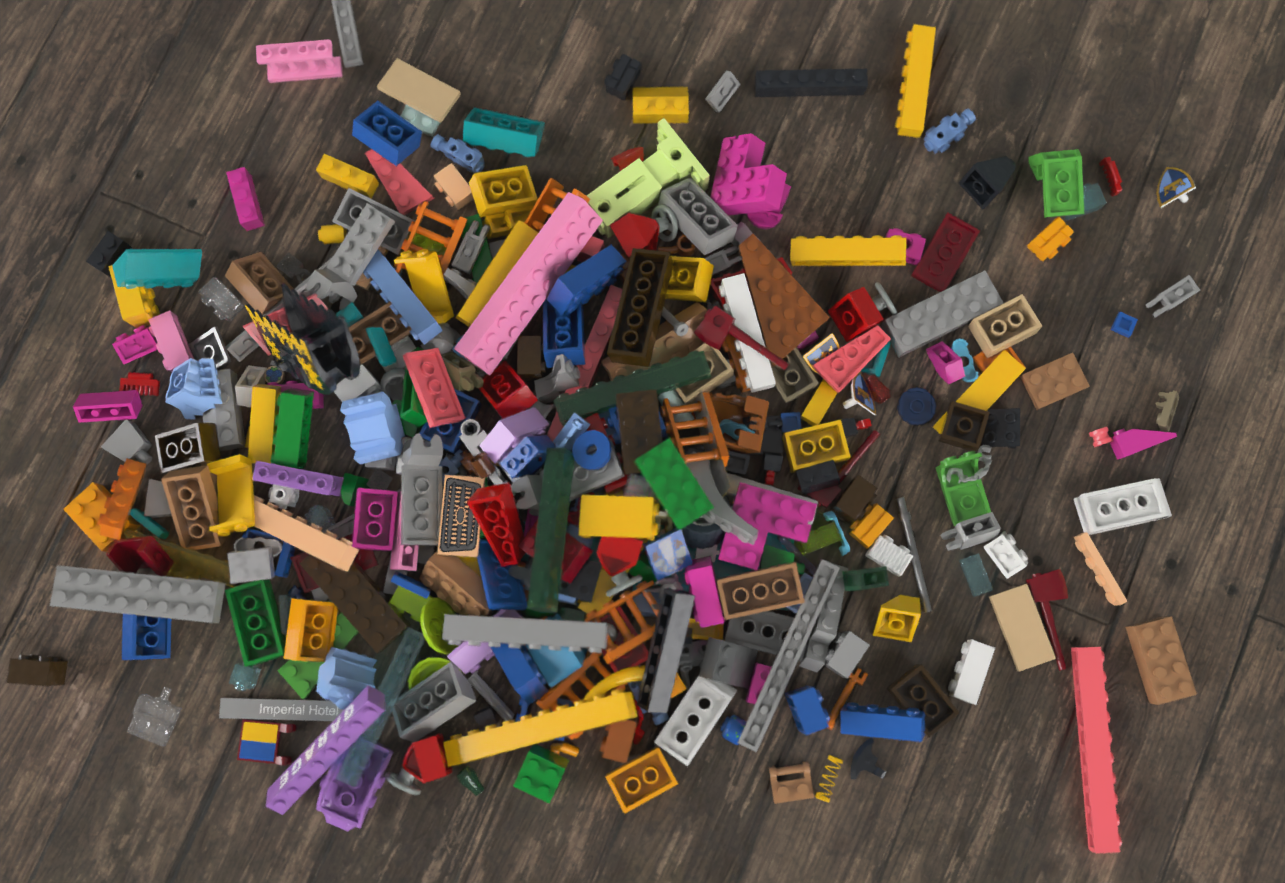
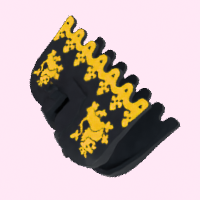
(312, 344)

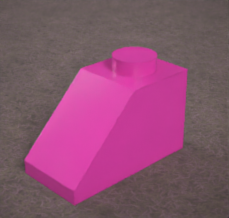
(946, 362)

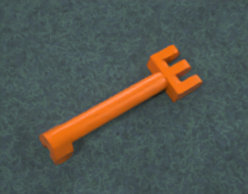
(853, 679)

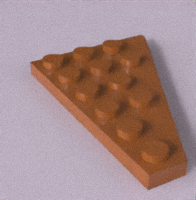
(782, 305)

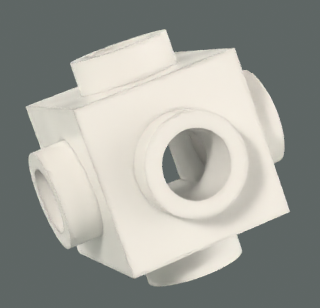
(283, 496)

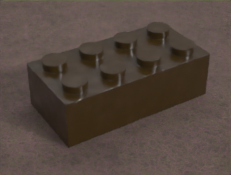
(637, 425)

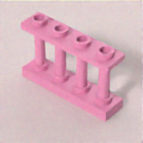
(299, 61)

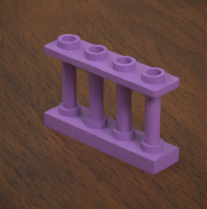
(298, 478)

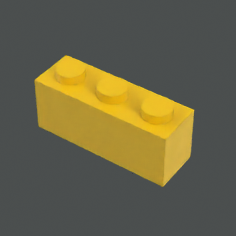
(347, 176)

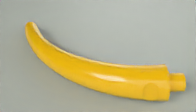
(618, 678)

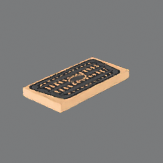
(458, 526)

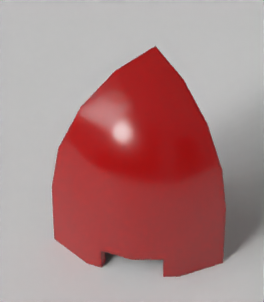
(628, 157)

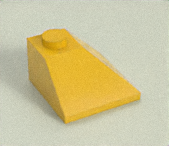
(898, 618)

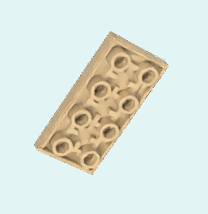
(418, 90)
(1022, 627)

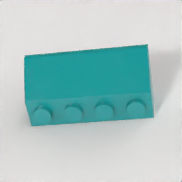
(503, 132)
(157, 268)

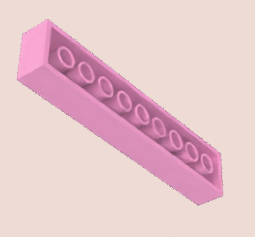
(529, 283)

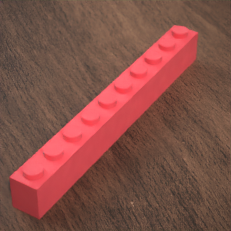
(594, 350)
(1095, 750)

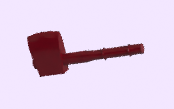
(719, 324)
(828, 495)
(1047, 588)

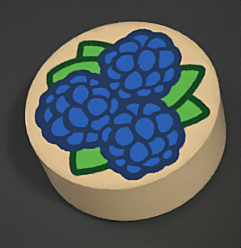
(274, 374)

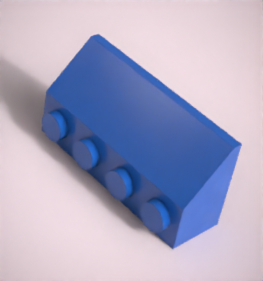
(146, 637)

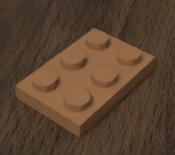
(1054, 381)

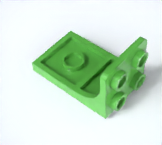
(967, 498)

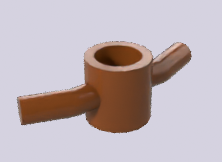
(678, 249)

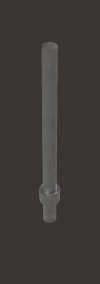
(905, 517)

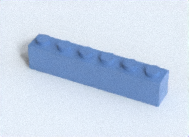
(402, 299)

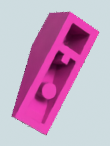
(1136, 440)

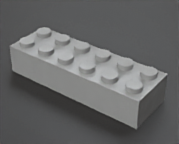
(941, 313)

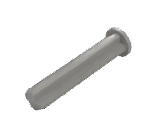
(490, 697)

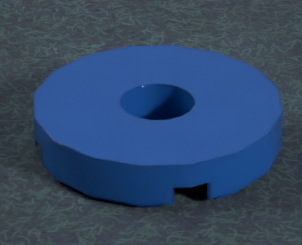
(582, 445)

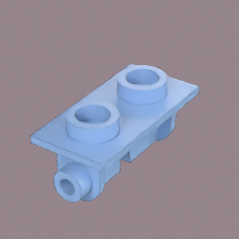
(570, 432)

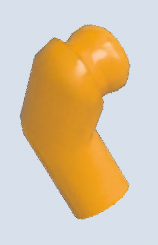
(565, 748)

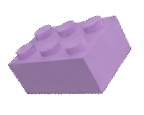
(511, 432)

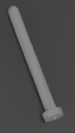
(679, 327)

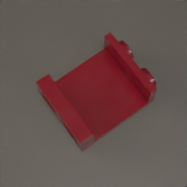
(139, 553)

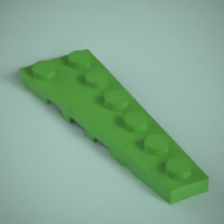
(304, 674)

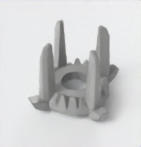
(670, 582)

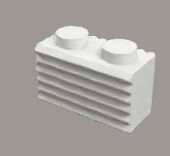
(889, 555)

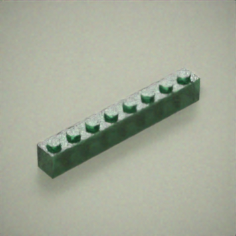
(659, 376)
(551, 530)

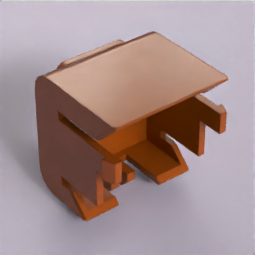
(735, 408)

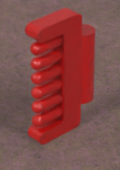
(1112, 174)
(140, 379)

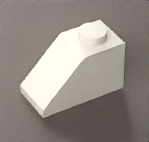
(251, 376)

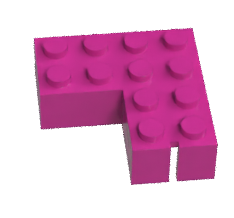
(742, 182)
(768, 514)

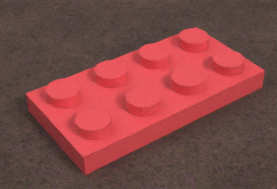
(433, 387)

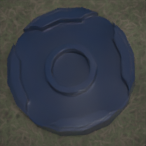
(916, 406)

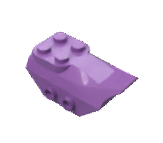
(348, 805)

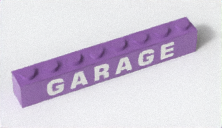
(325, 749)

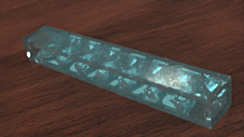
(391, 686)

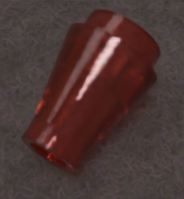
(878, 390)

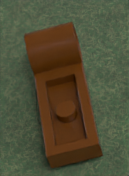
(478, 464)

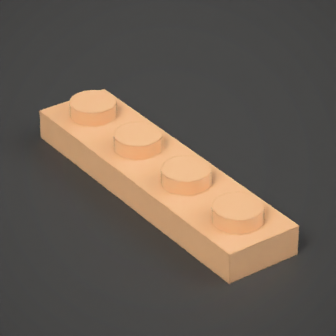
(1103, 574)

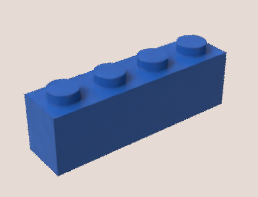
(883, 722)

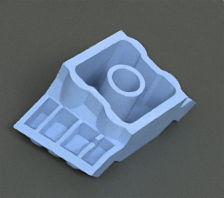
(194, 387)
(373, 427)
(344, 676)

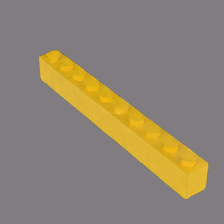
(541, 728)

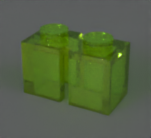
(826, 534)

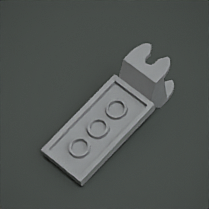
(351, 257)
(582, 482)
(421, 491)

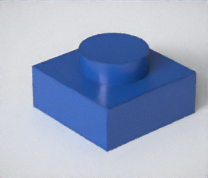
(1124, 324)
(790, 421)

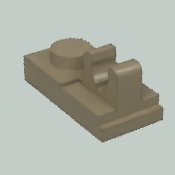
(1169, 406)

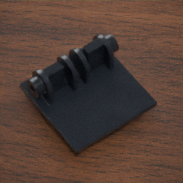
(1002, 428)
(772, 434)
(584, 583)

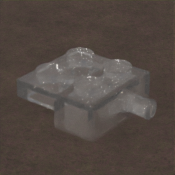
(154, 718)

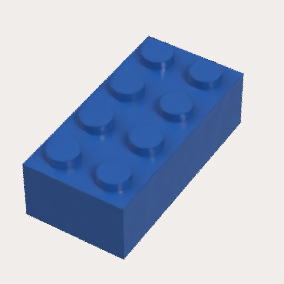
(586, 280)
(563, 335)

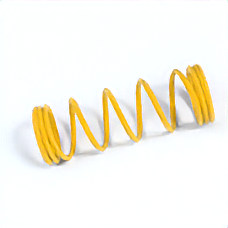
(818, 794)

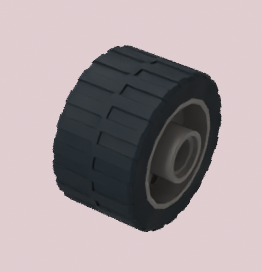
(702, 533)

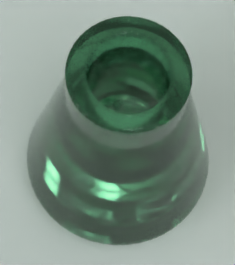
(470, 780)

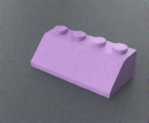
(468, 657)

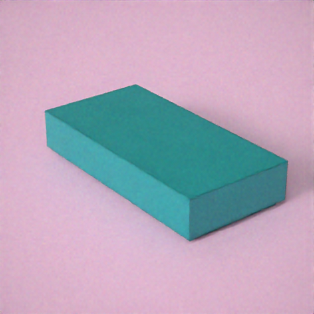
(149, 523)

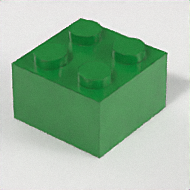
(541, 773)

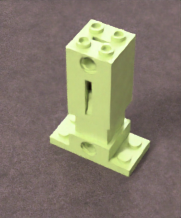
(641, 183)

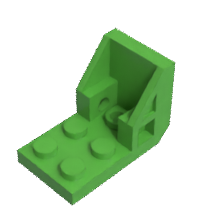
(1061, 181)

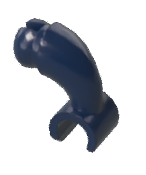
(296, 593)

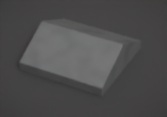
(211, 347)

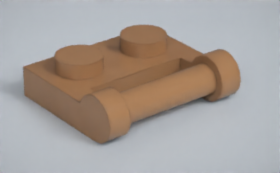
(794, 788)

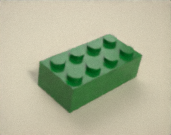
(293, 428)
(673, 484)
(256, 622)

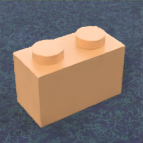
(454, 186)

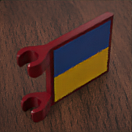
(261, 742)

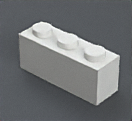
(971, 671)

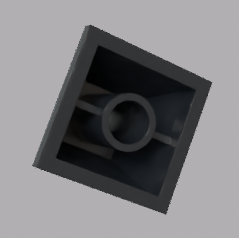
(987, 179)

